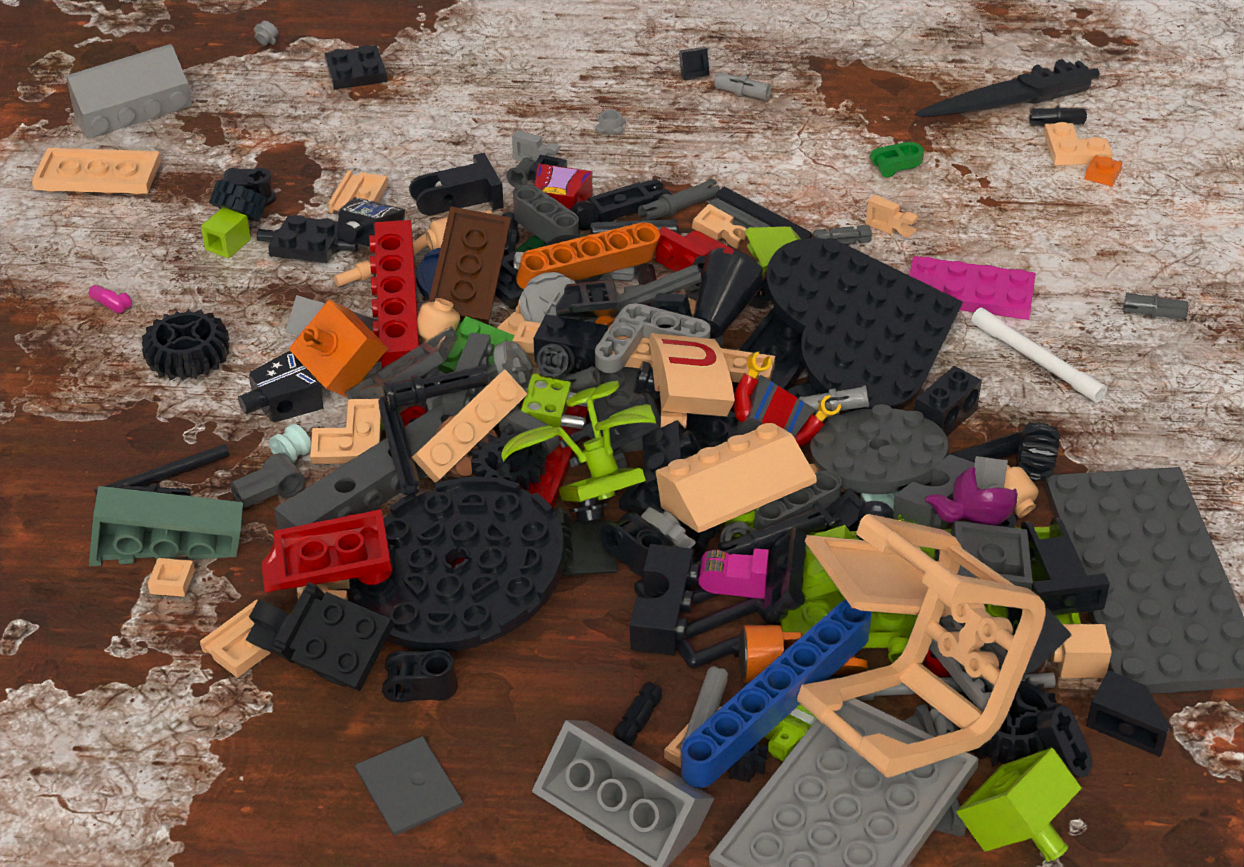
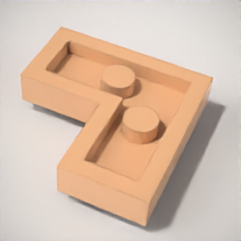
(1069, 150)
(344, 444)

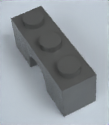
(911, 499)

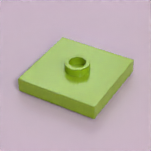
(603, 486)

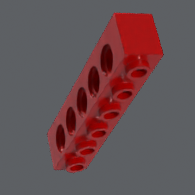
(394, 288)

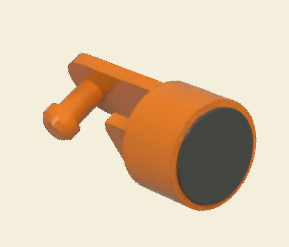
(765, 643)

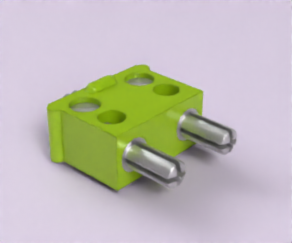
(547, 402)

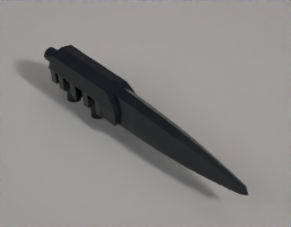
(1029, 88)

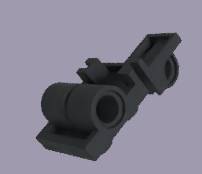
(323, 635)

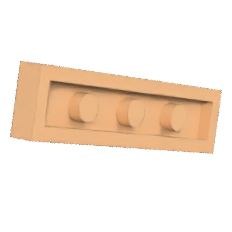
(469, 426)

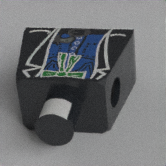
(358, 218)

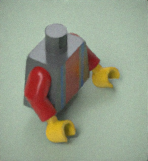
(764, 402)

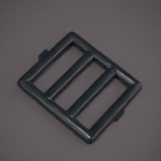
(710, 622)

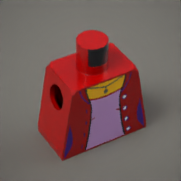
(565, 184)

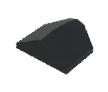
(587, 300)

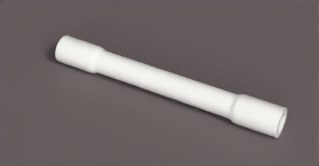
(1077, 379)

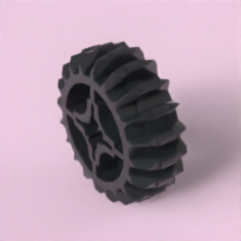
(185, 344)
(1019, 732)

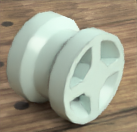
(292, 442)

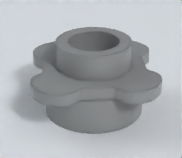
(610, 122)

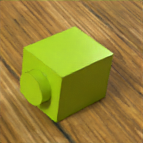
(225, 232)

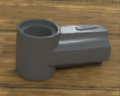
(277, 476)

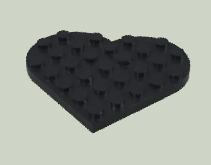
(858, 319)

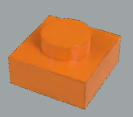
(1103, 170)

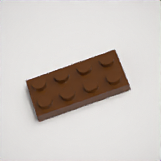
(470, 262)

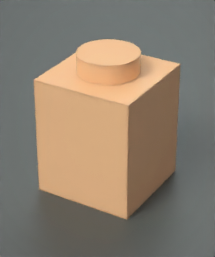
(1084, 653)

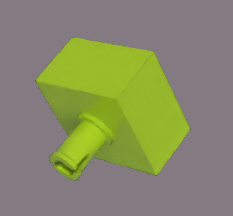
(1021, 804)

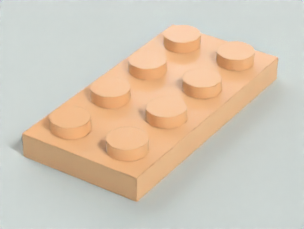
(97, 170)

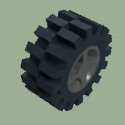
(238, 199)

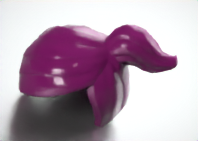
(974, 504)

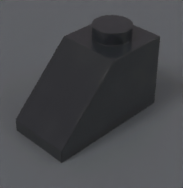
(1128, 714)

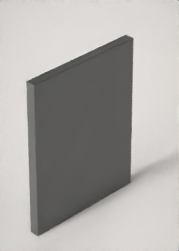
(408, 786)

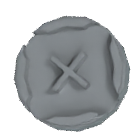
(542, 296)
(514, 360)

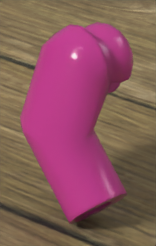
(110, 299)

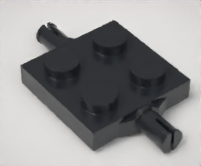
(305, 239)

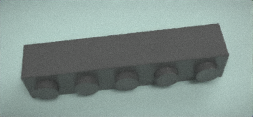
(474, 354)

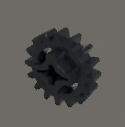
(520, 467)

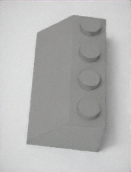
(128, 91)
(621, 794)

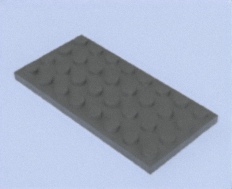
(1168, 595)

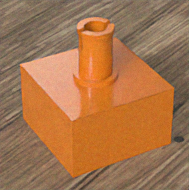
(337, 348)

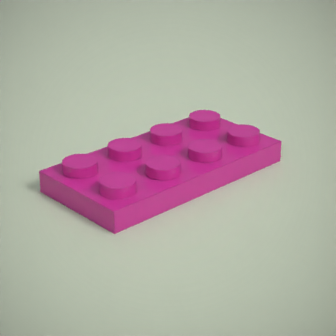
(993, 288)

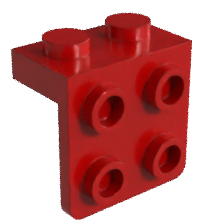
(680, 252)

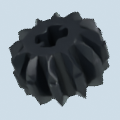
(1038, 450)

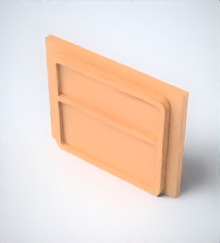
(869, 577)

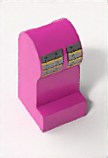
(734, 573)

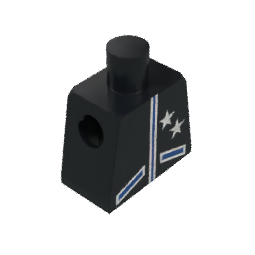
(282, 389)

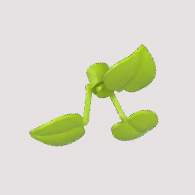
(598, 450)

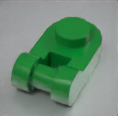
(897, 157)

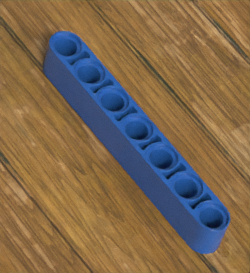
(772, 695)

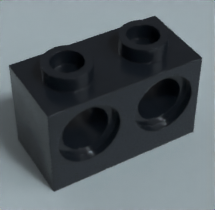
(950, 399)

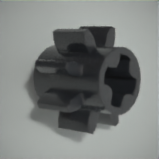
(749, 764)

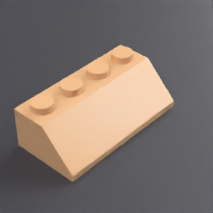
(734, 477)

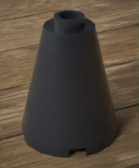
(726, 288)

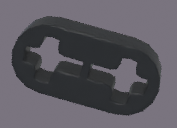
(1061, 732)

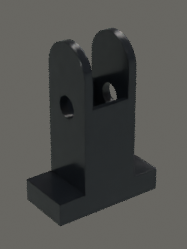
(460, 187)
(1060, 574)

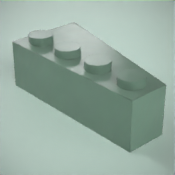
(162, 526)

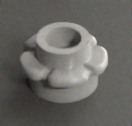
(266, 33)

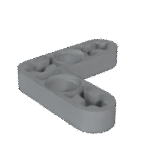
(635, 323)

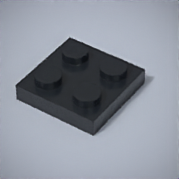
(355, 67)

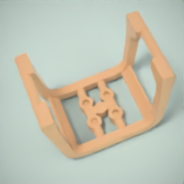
(966, 600)

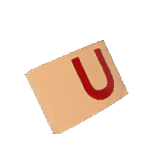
(691, 375)

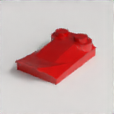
(329, 553)

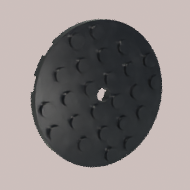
(508, 572)

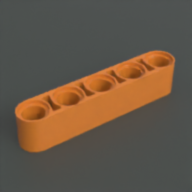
(591, 254)

